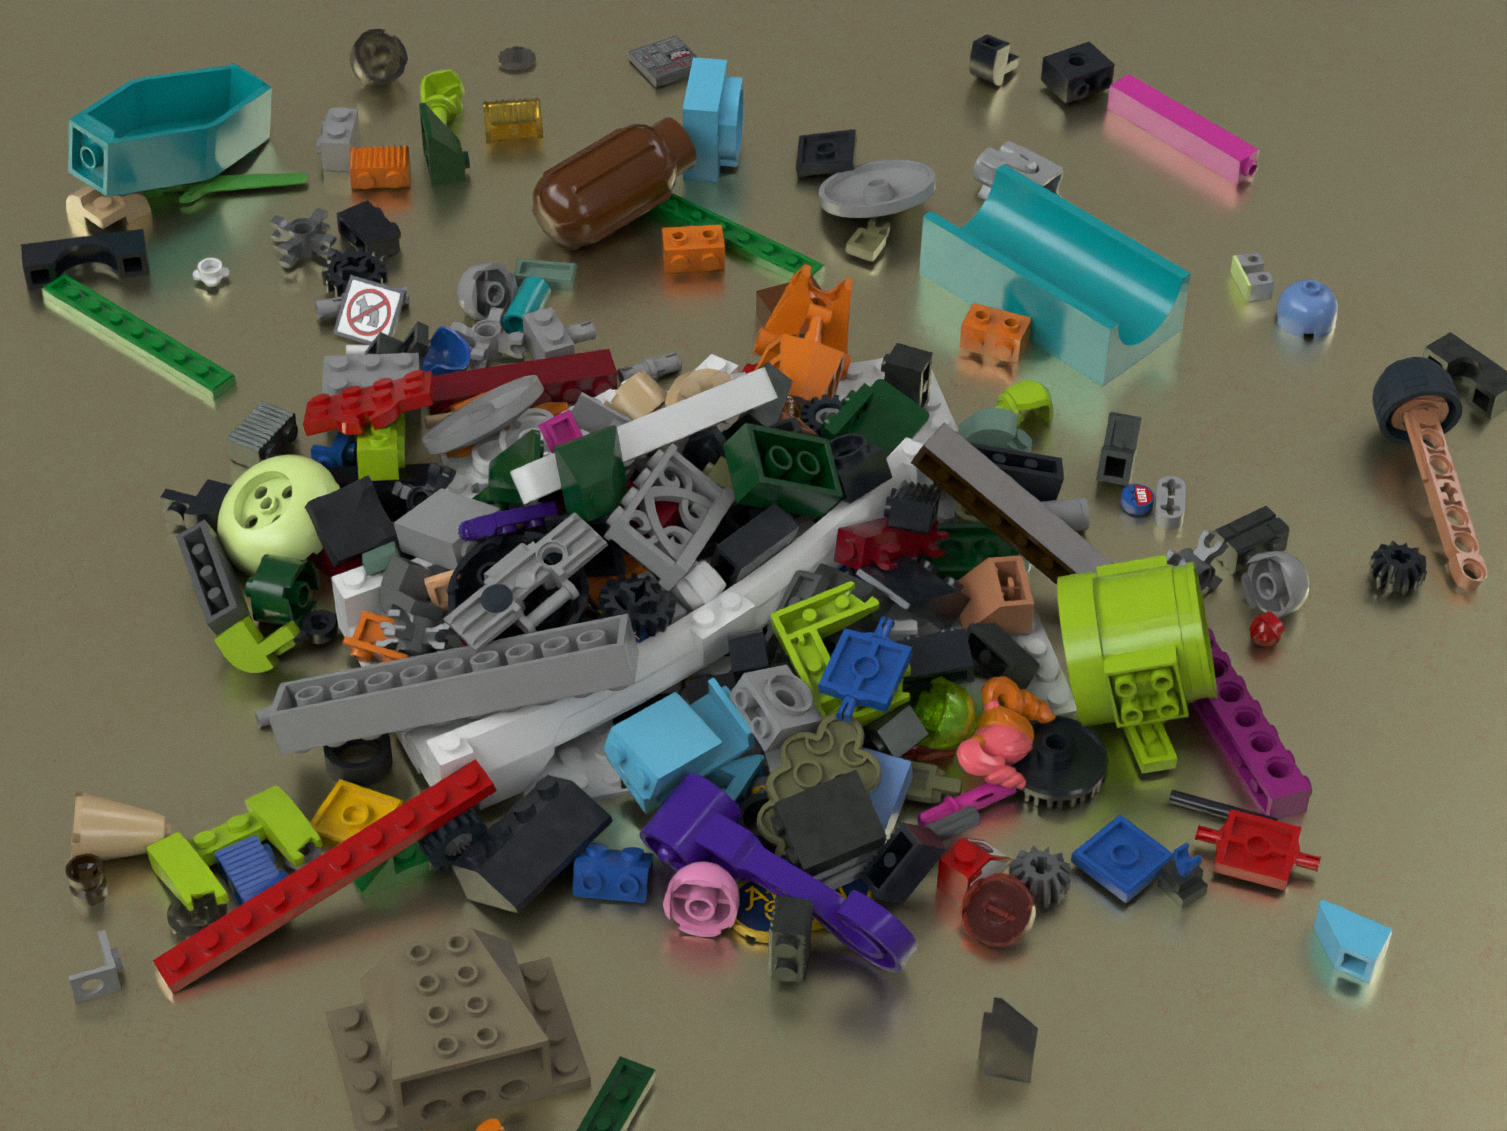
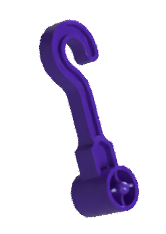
(701, 826)

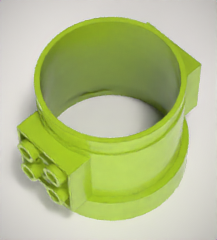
(1136, 641)

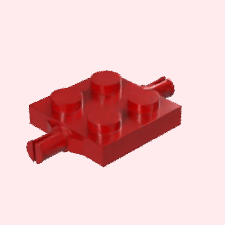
(1257, 849)

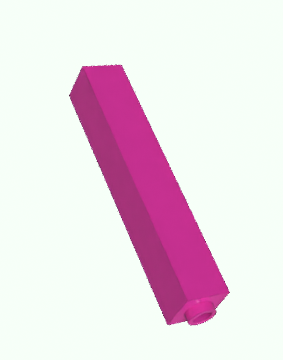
(1183, 129)

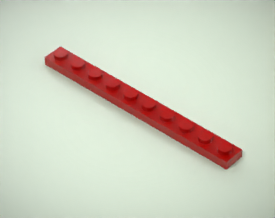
(324, 876)

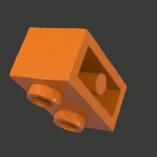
(693, 249)
(995, 333)

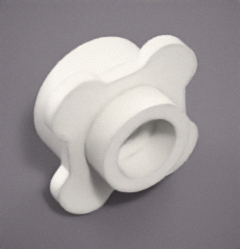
(210, 271)

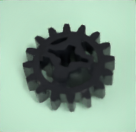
(359, 264)
(643, 601)

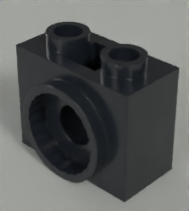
(1077, 72)
(858, 465)

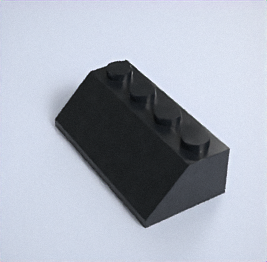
(530, 844)

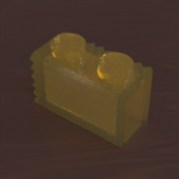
(512, 120)

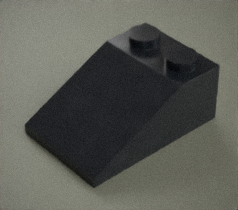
(919, 590)

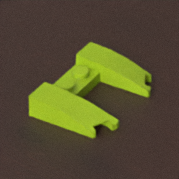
(800, 635)
(186, 864)

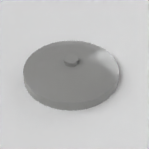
(877, 188)
(484, 416)

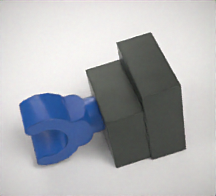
(1183, 878)

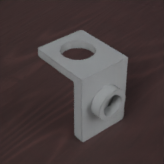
(106, 974)

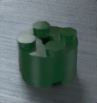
(282, 590)

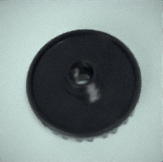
(1063, 763)

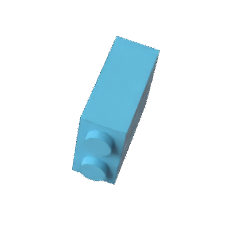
(662, 745)

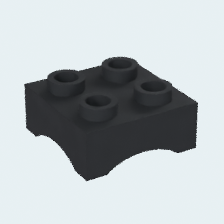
(350, 521)

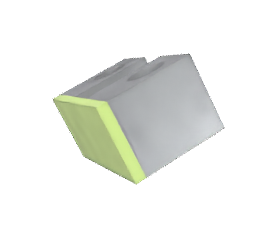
(1250, 278)

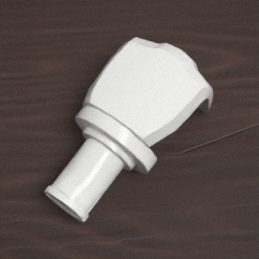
(698, 585)

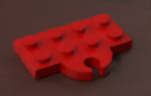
(369, 405)

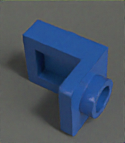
(339, 454)

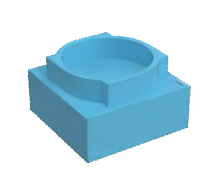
(713, 117)

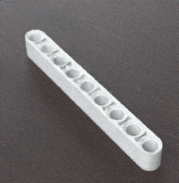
(660, 428)

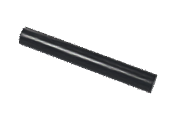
(1207, 806)

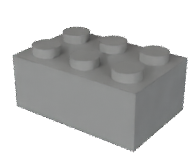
(364, 370)

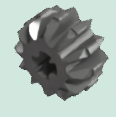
(1043, 874)

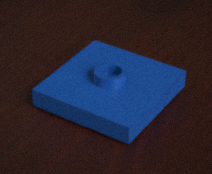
(1122, 858)

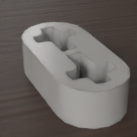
(1175, 503)

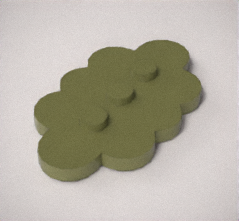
(815, 759)

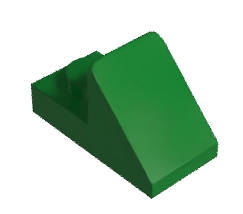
(393, 871)

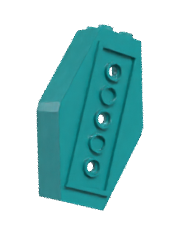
(169, 129)

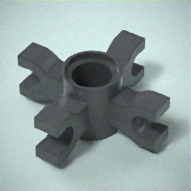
(303, 237)
(1202, 557)
(414, 634)

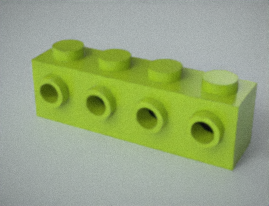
(382, 451)

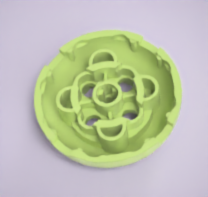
(261, 521)

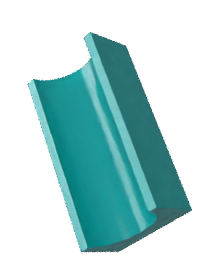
(1086, 286)

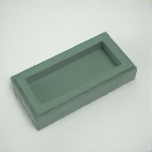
(556, 274)

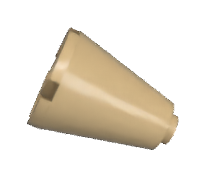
(113, 827)

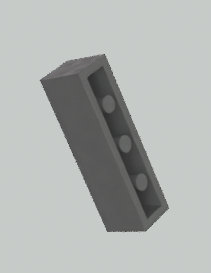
(212, 577)

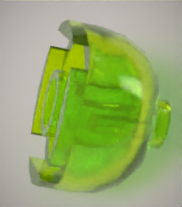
(946, 715)

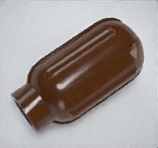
(611, 182)

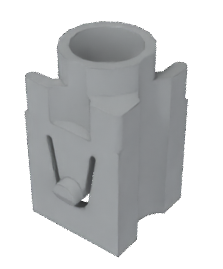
(1021, 160)

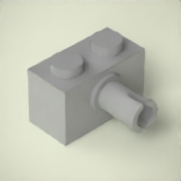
(549, 338)

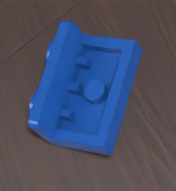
(612, 873)

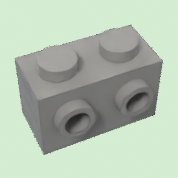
(339, 134)

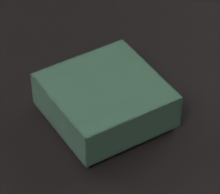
(379, 558)

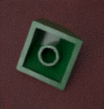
(441, 149)
(592, 473)

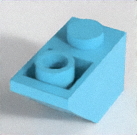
(1351, 940)

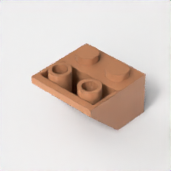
(999, 595)

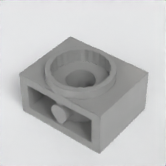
(775, 705)

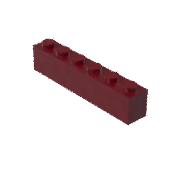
(561, 377)

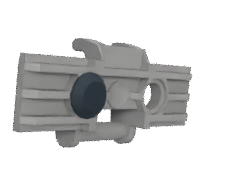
(517, 575)

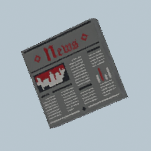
(663, 61)

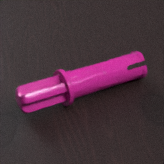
(978, 797)

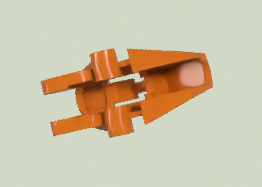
(822, 356)

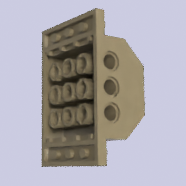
(454, 1034)

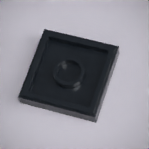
(826, 152)

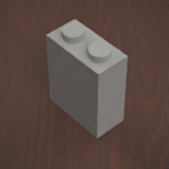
(433, 526)

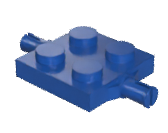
(865, 669)

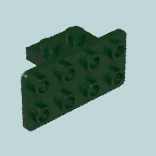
(879, 414)
(501, 487)

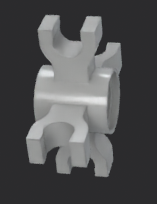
(489, 341)

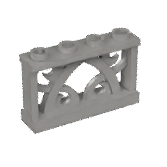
(659, 553)

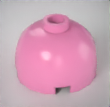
(702, 899)

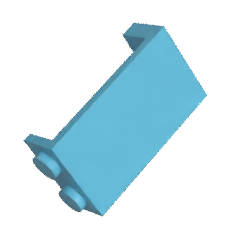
(728, 725)

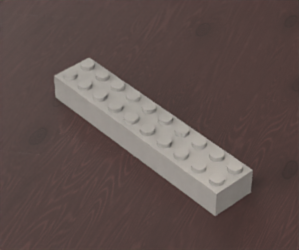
(454, 684)

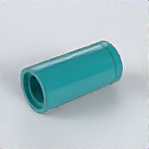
(529, 298)

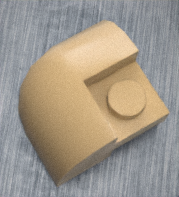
(90, 206)

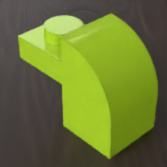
(252, 652)

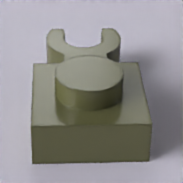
(868, 242)

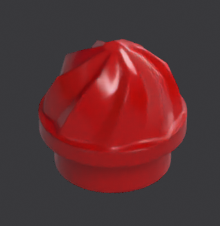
(1266, 629)

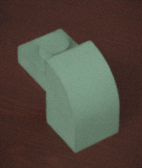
(995, 428)

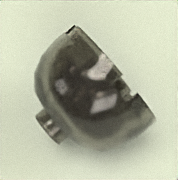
(378, 58)

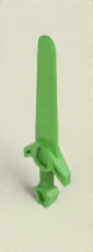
(229, 183)

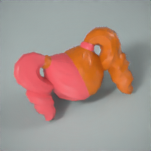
(1003, 733)

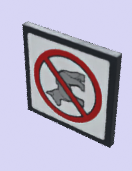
(368, 310)

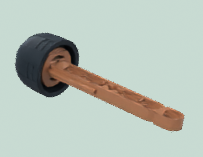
(1420, 404)

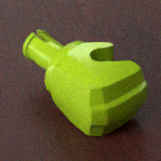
(442, 94)
(1027, 396)

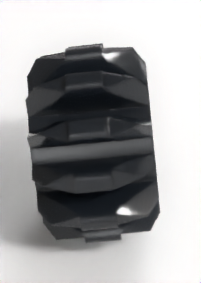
(1397, 568)

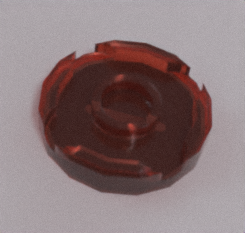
(998, 910)

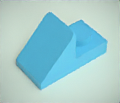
(738, 776)

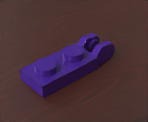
(506, 521)

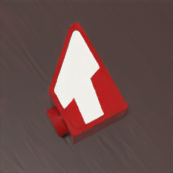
(967, 863)

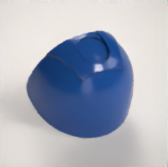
(447, 352)

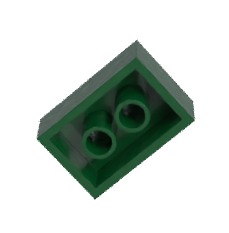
(782, 469)

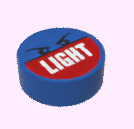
(1137, 499)

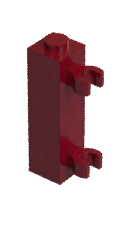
(878, 544)

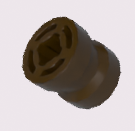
(86, 879)

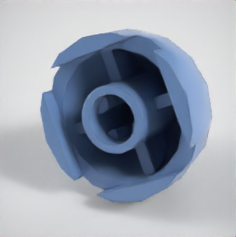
(1307, 308)

